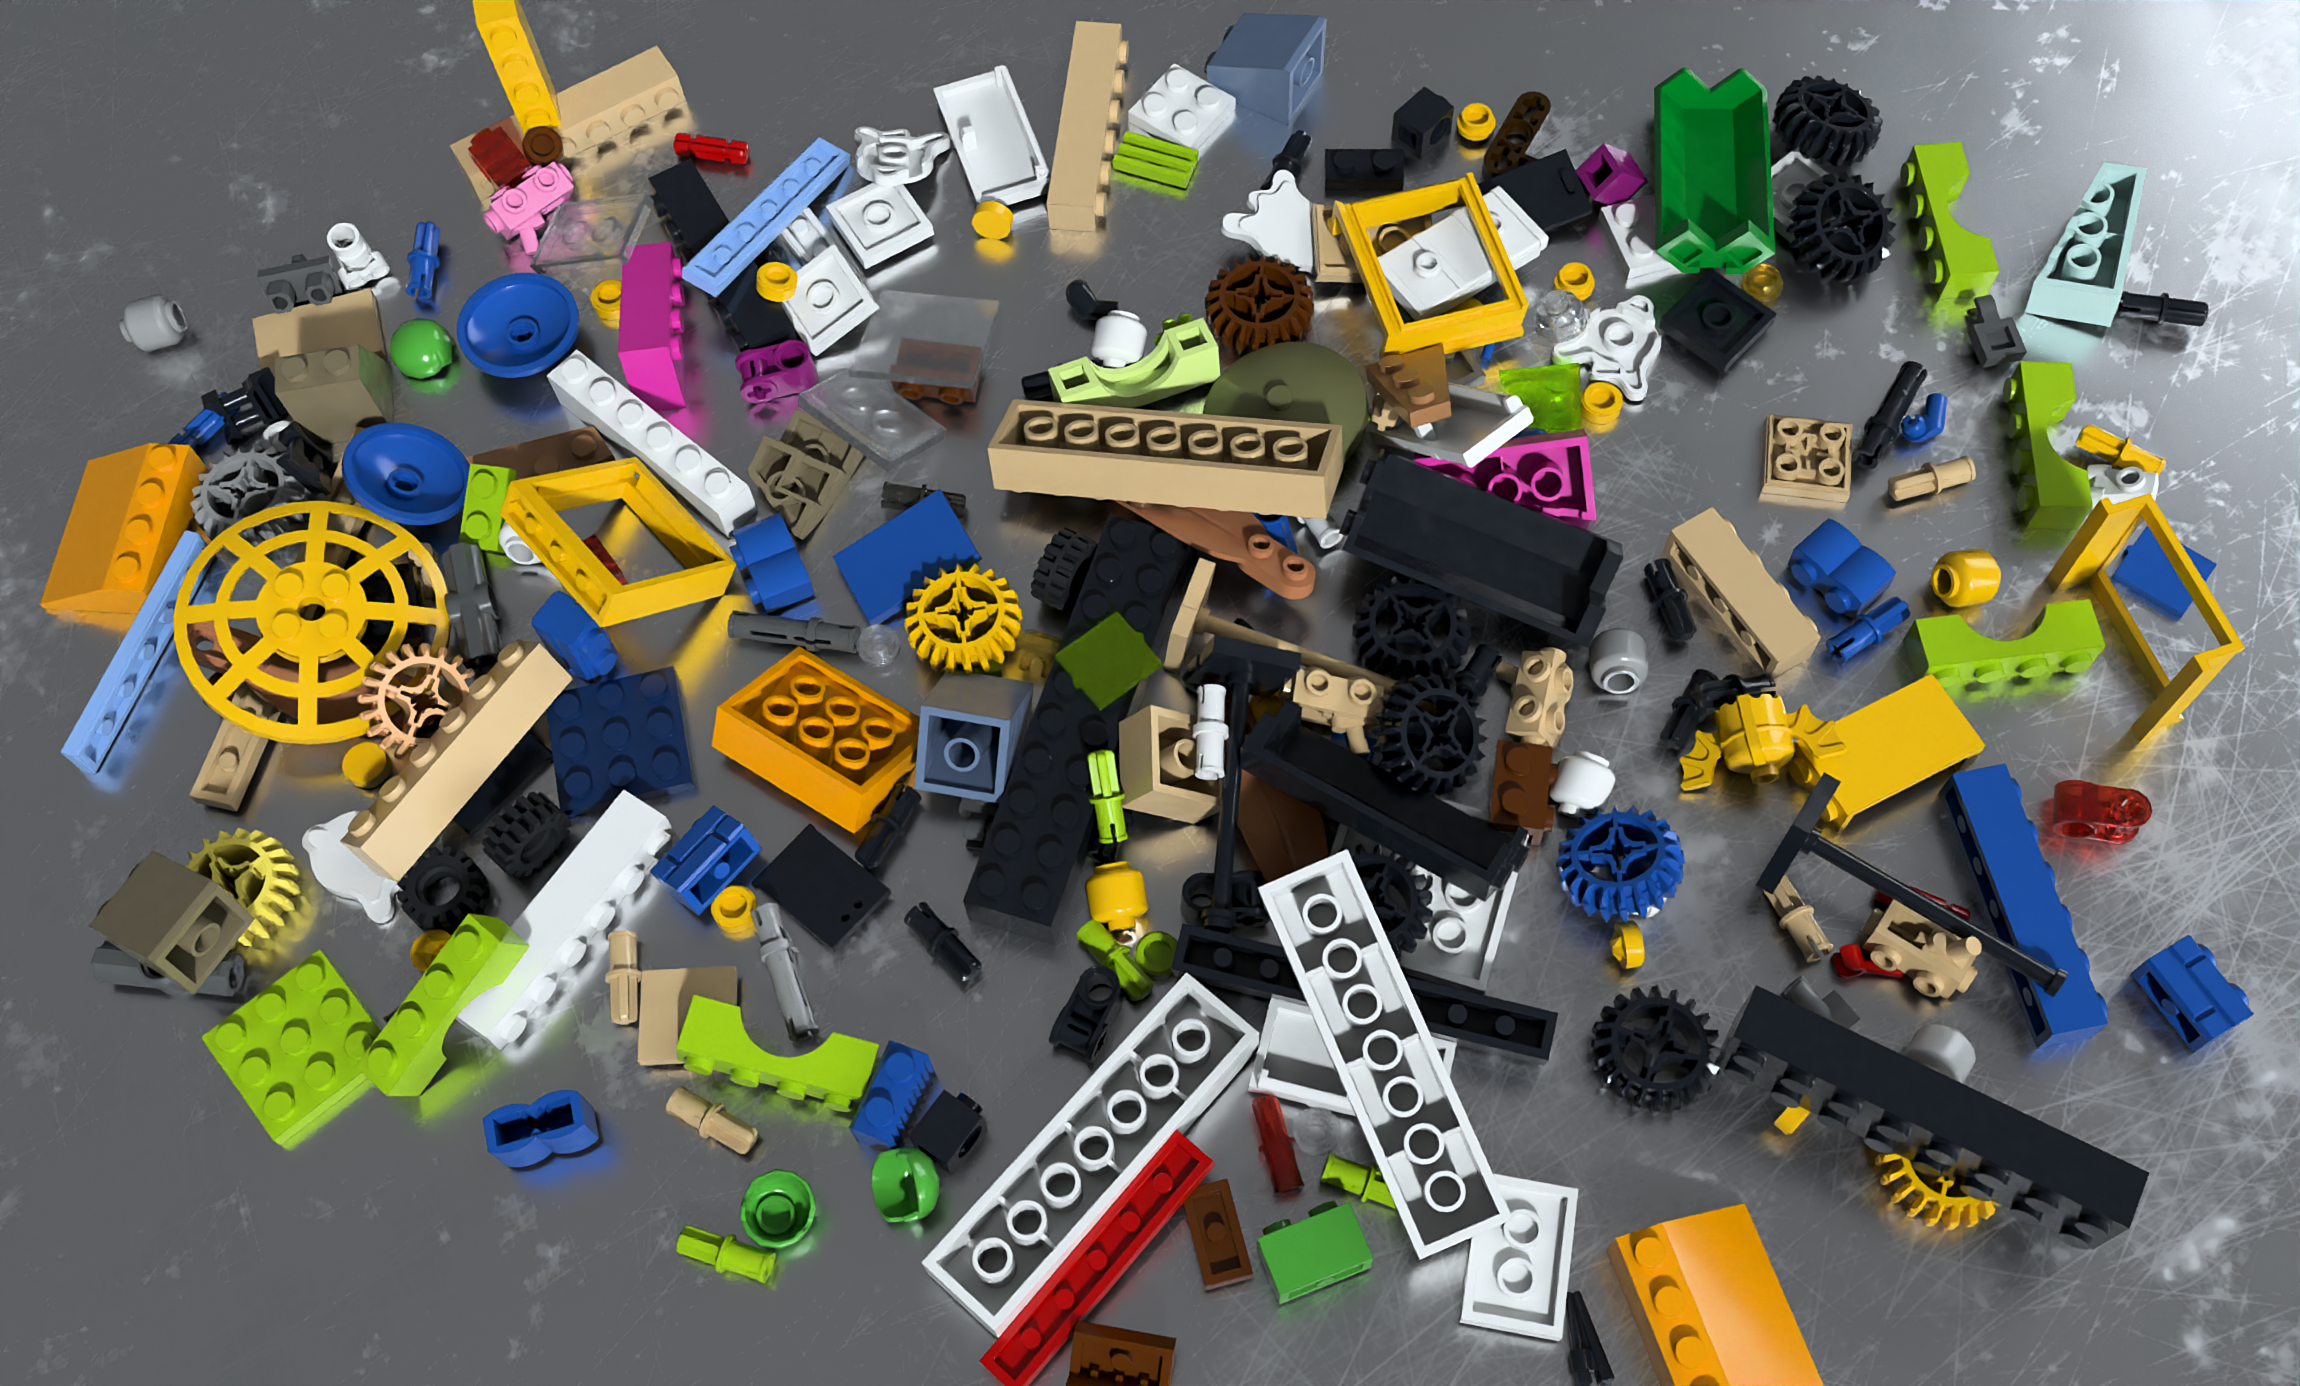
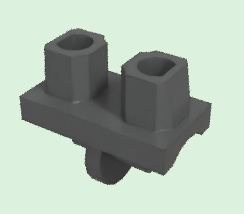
(300, 283)

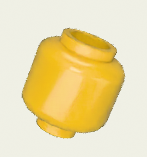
(1966, 577)
(1116, 895)

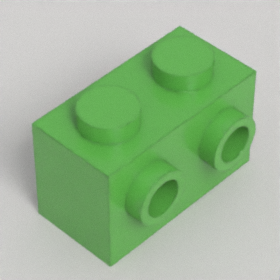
(1313, 1251)

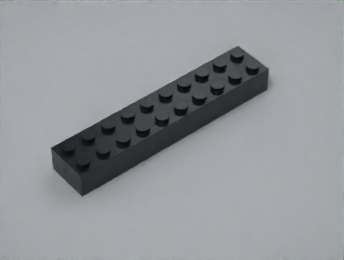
(1045, 811)

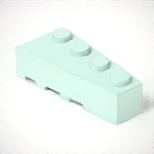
(2092, 257)

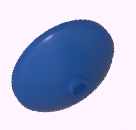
(509, 312)
(406, 473)

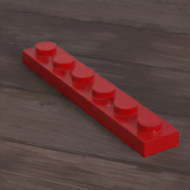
(1097, 1262)

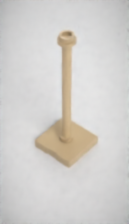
(1196, 619)

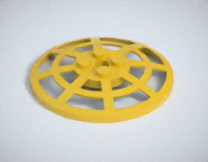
(302, 640)

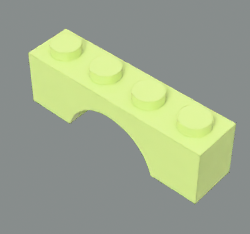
(1180, 362)

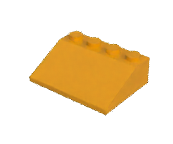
(123, 528)
(820, 737)
(1711, 1303)

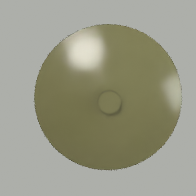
(1294, 385)

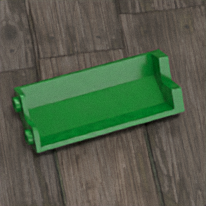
(1713, 173)

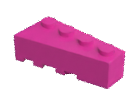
(653, 326)
(1537, 470)

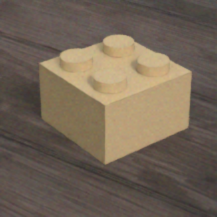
(1161, 764)

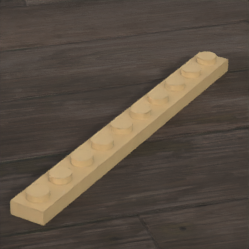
(234, 750)

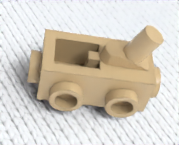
(1538, 696)
(1336, 702)
(1921, 950)

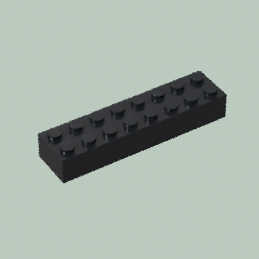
(1931, 1121)

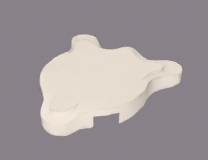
(895, 156)
(1278, 223)
(1617, 346)
(344, 872)

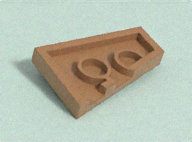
(1414, 385)
(549, 454)

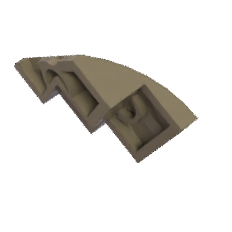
(803, 471)

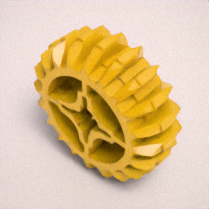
(931, 618)
(1930, 1196)

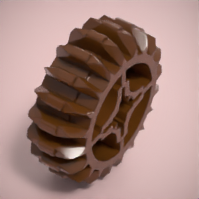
(1235, 298)

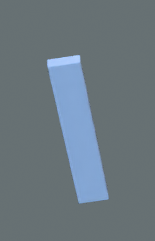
(765, 217)
(133, 660)

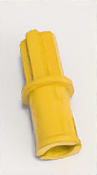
(2118, 451)

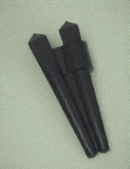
(1586, 1349)

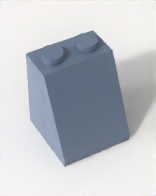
(1270, 62)
(971, 735)

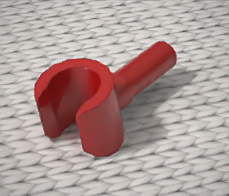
(1850, 963)

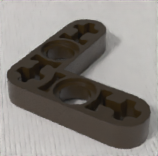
(1515, 123)

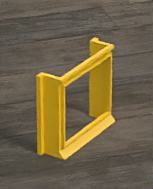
(1454, 330)
(2086, 562)

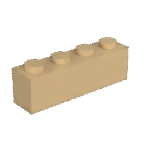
(1741, 593)

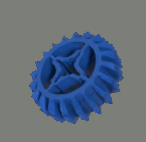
(1648, 869)

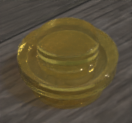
(1763, 283)

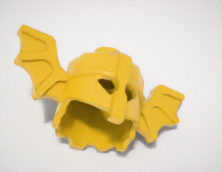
(1757, 740)

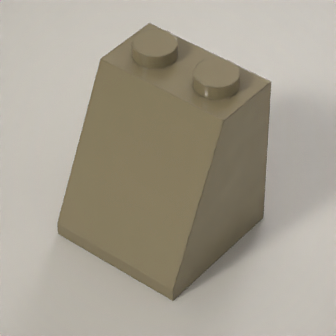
(335, 391)
(172, 920)

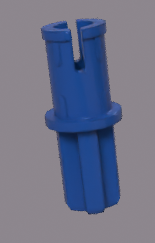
(423, 260)
(1868, 629)

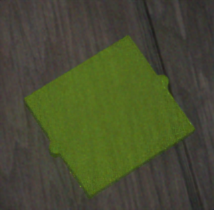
(1108, 660)

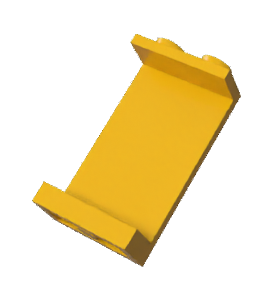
(1889, 749)

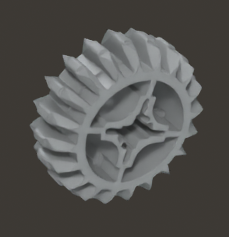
(242, 486)

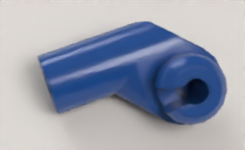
(1930, 423)

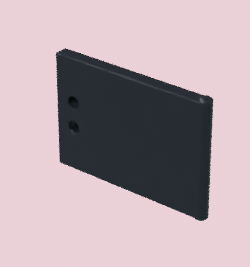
(1542, 190)
(504, 783)
(821, 887)

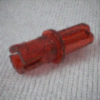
(1277, 1145)

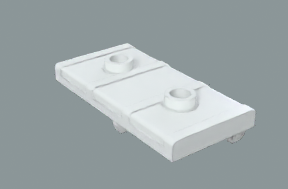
(993, 138)
(1449, 261)
(1477, 427)
(1297, 1064)

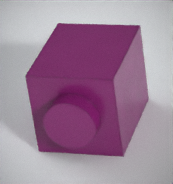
(1611, 175)

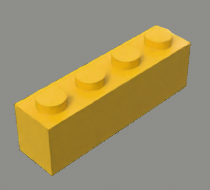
(518, 62)

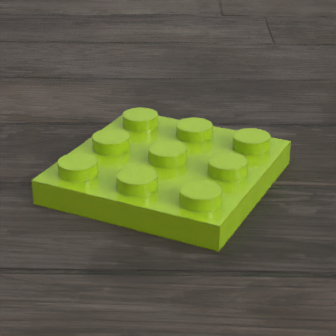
(295, 1046)

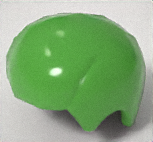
(421, 348)
(904, 1184)
(777, 1209)

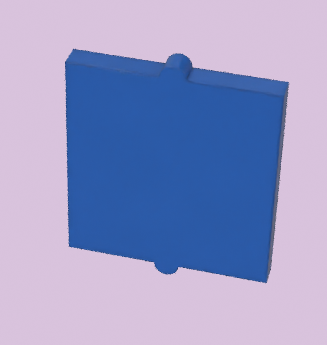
(2153, 577)

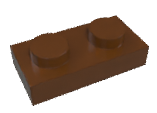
(1217, 1235)

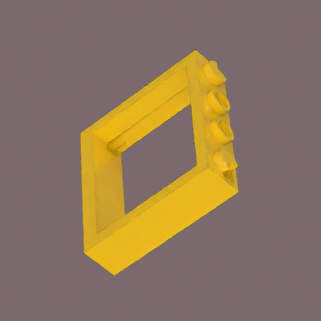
(532, 514)

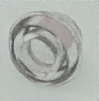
(1560, 316)

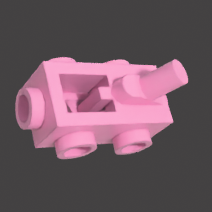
(523, 207)

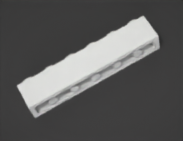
(661, 447)
(570, 912)

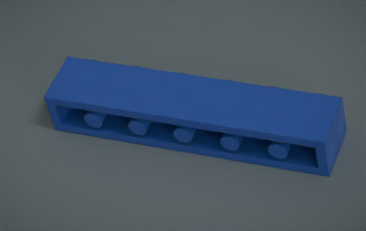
(2023, 902)

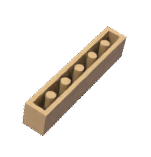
(593, 110)
(1085, 127)
(456, 759)

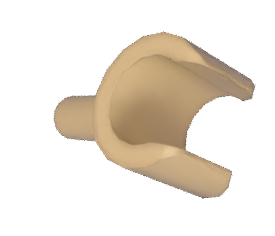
(429, 594)

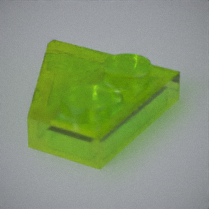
(1550, 394)

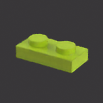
(483, 504)

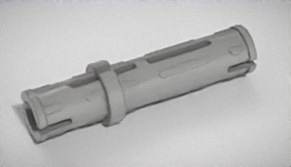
(779, 956)

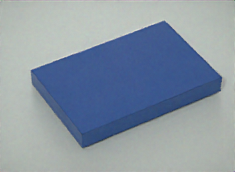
(901, 552)

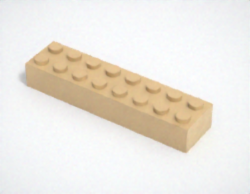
(1168, 458)

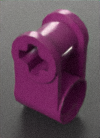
(776, 371)

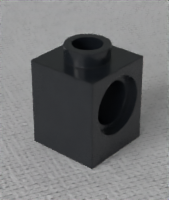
(1422, 122)
(949, 1130)

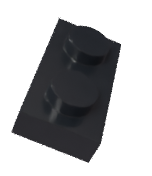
(1364, 169)

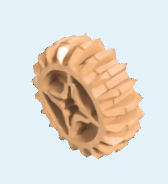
(399, 695)

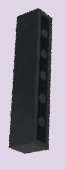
(694, 221)

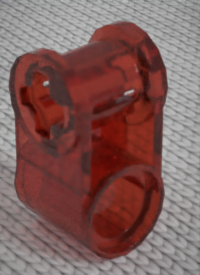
(2097, 811)

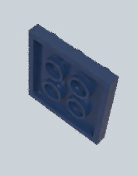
(620, 739)

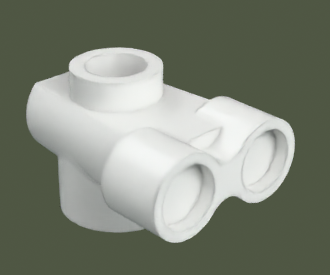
(355, 257)
(2120, 484)

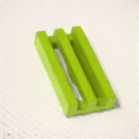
(1158, 154)

